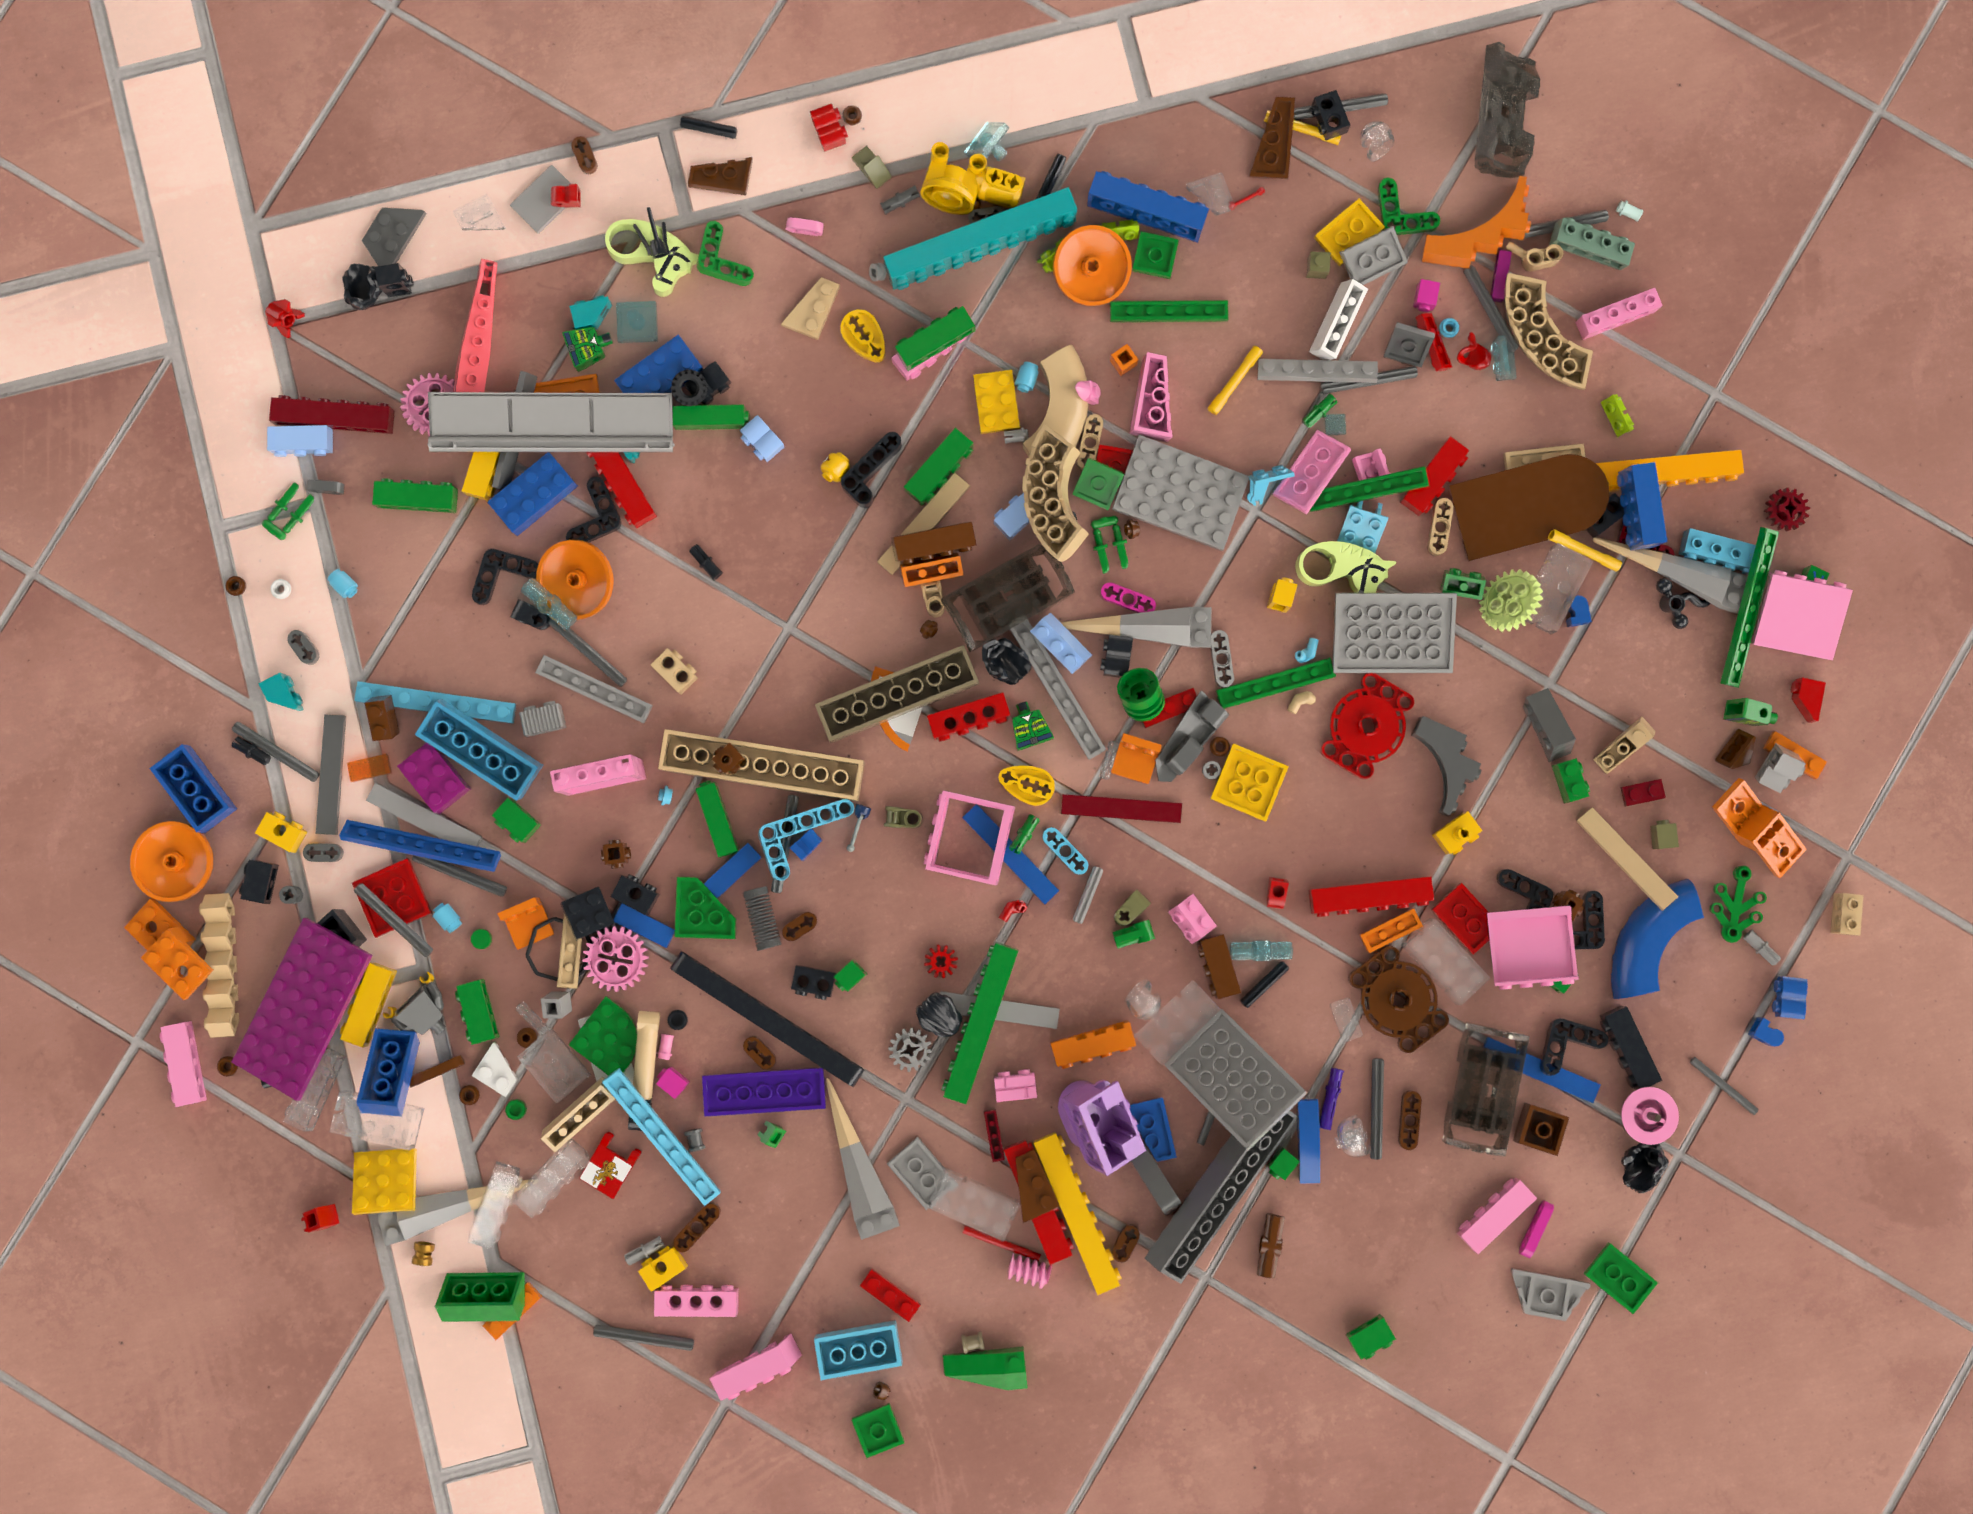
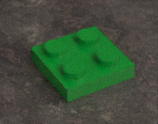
(1155, 255)
(1098, 483)
(878, 1430)

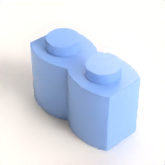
(761, 438)

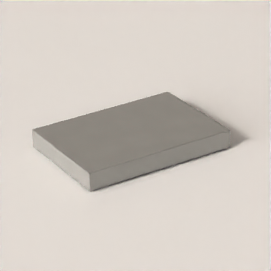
(535, 202)
(1374, 256)
(917, 1170)

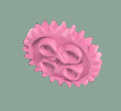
(420, 391)
(619, 941)

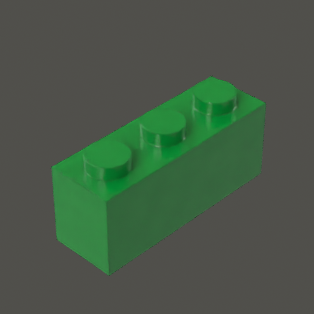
(477, 1012)

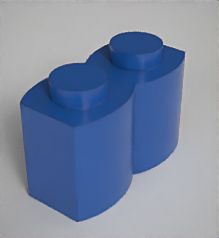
(1790, 997)

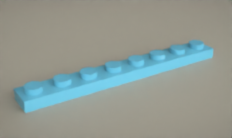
(424, 701)
(661, 1136)

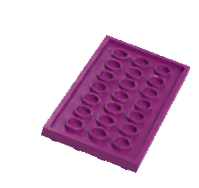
(302, 1008)

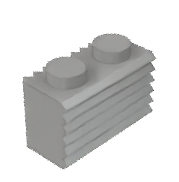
(542, 719)

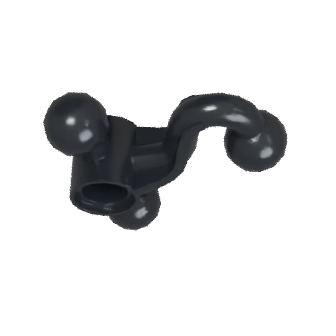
(1679, 620)

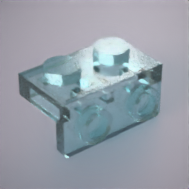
(1504, 362)

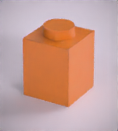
(1124, 360)

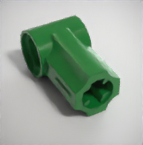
(1137, 933)

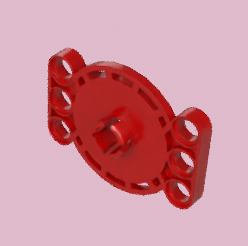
(1350, 730)

